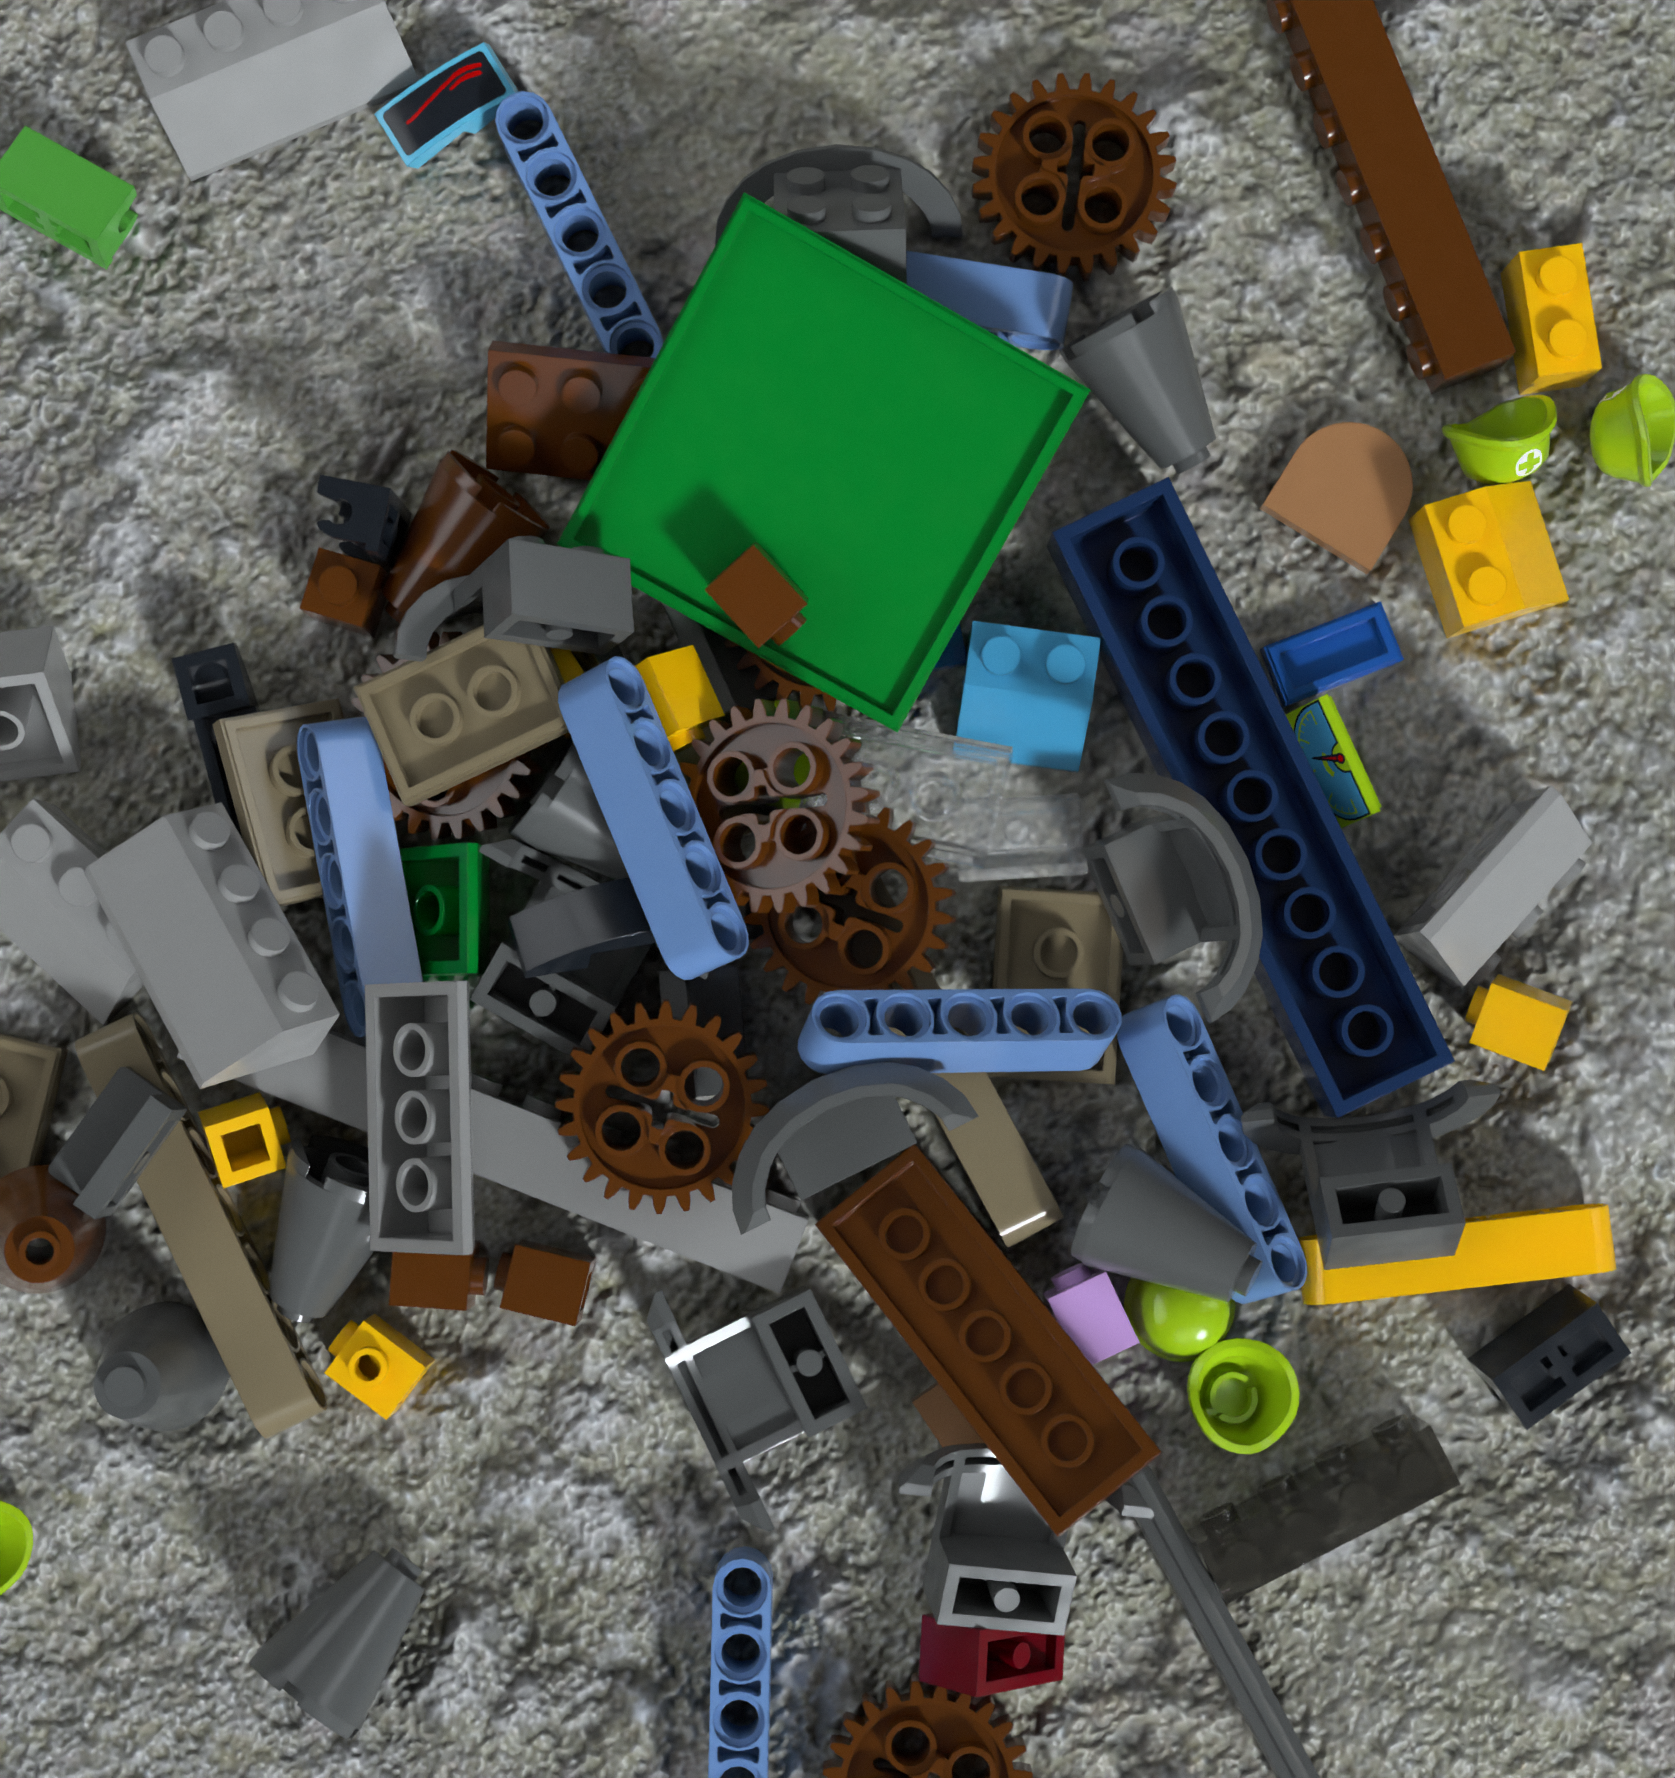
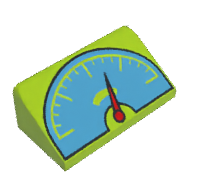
(1334, 760)

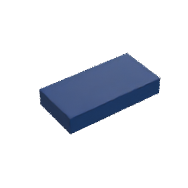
(1331, 654)

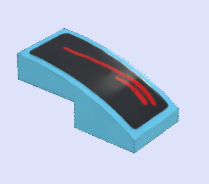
(445, 104)

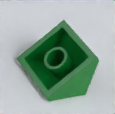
(449, 907)

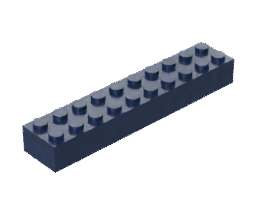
(1222, 732)

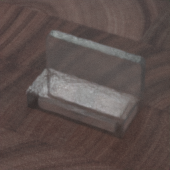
(1033, 840)

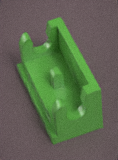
(66, 197)

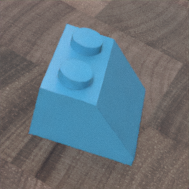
(1029, 692)

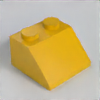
(1487, 556)

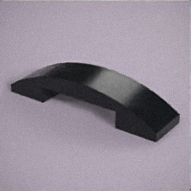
(215, 688)
(587, 921)

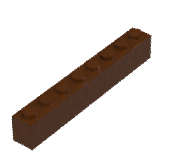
(1396, 188)

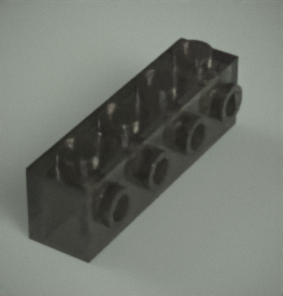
(1322, 1506)

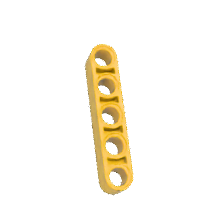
(1489, 1253)

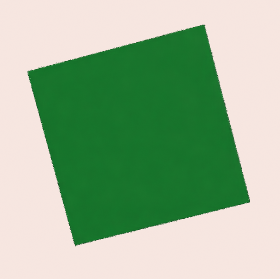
(841, 433)

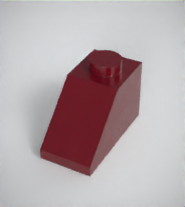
(987, 1659)

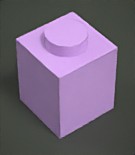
(1090, 1312)

